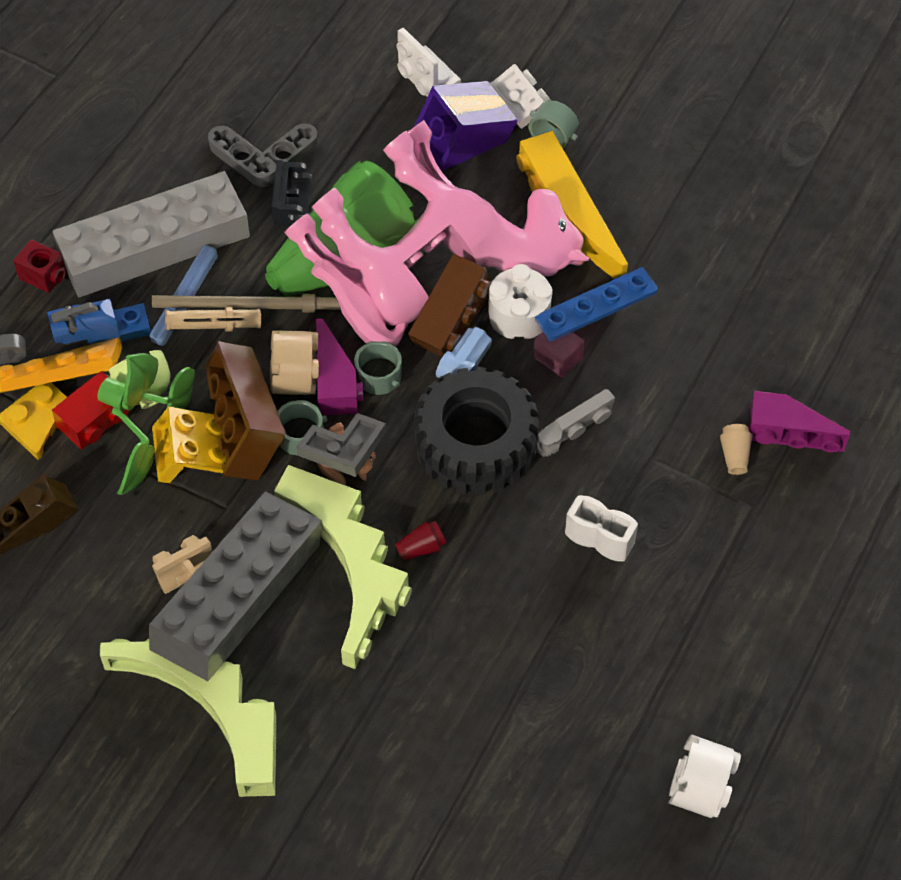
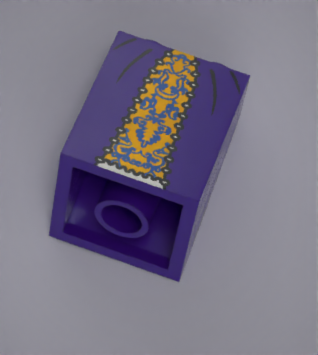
(465, 121)

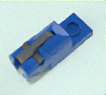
(98, 322)

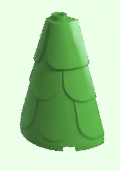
(374, 210)

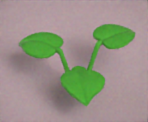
(140, 376)

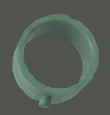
(557, 114)
(377, 350)
(294, 410)

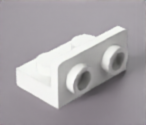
(519, 94)

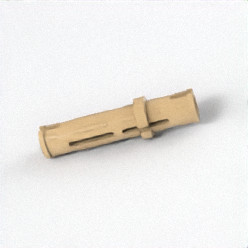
(250, 319)

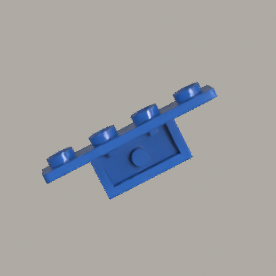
(596, 304)

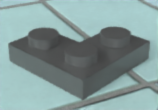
(344, 451)

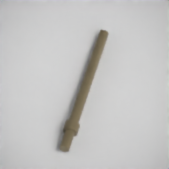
(307, 302)

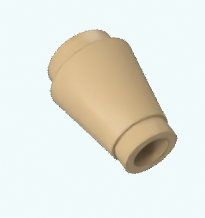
(736, 447)

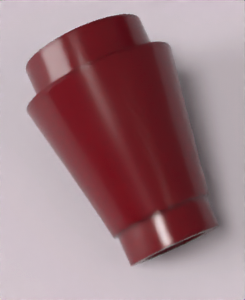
(421, 541)

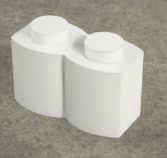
(595, 526)

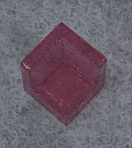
(559, 354)

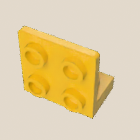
(186, 440)

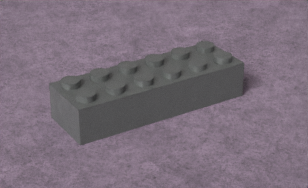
(234, 586)

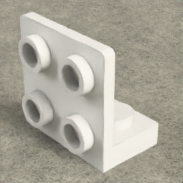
(422, 65)

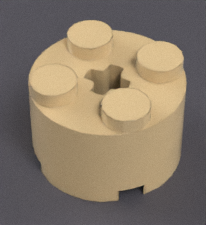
(293, 362)

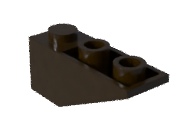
(35, 512)

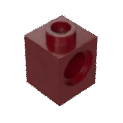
(40, 266)

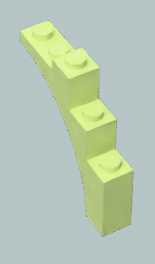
(360, 549)
(246, 726)

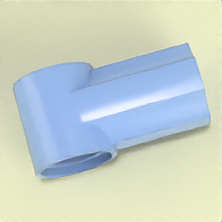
(466, 353)

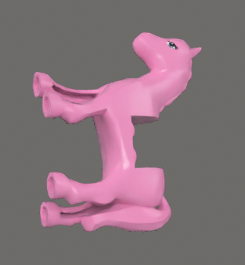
(376, 281)

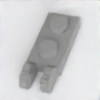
(575, 422)

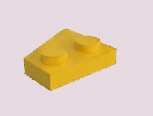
(31, 417)

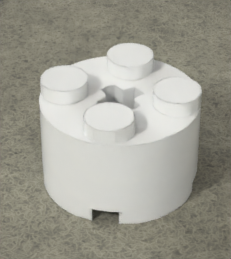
(516, 300)
(703, 777)

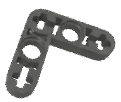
(264, 160)

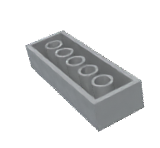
(151, 233)

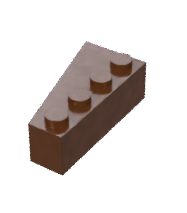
(243, 410)

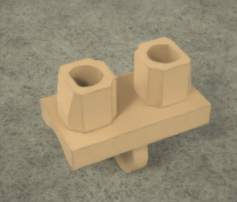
(177, 568)

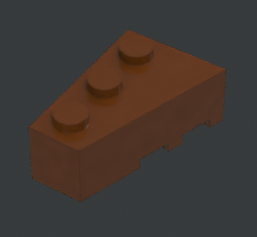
(451, 306)

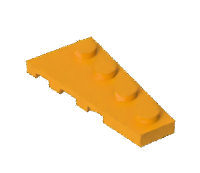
(62, 366)

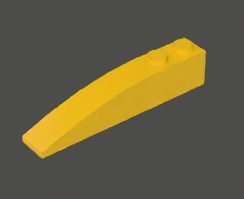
(551, 170)

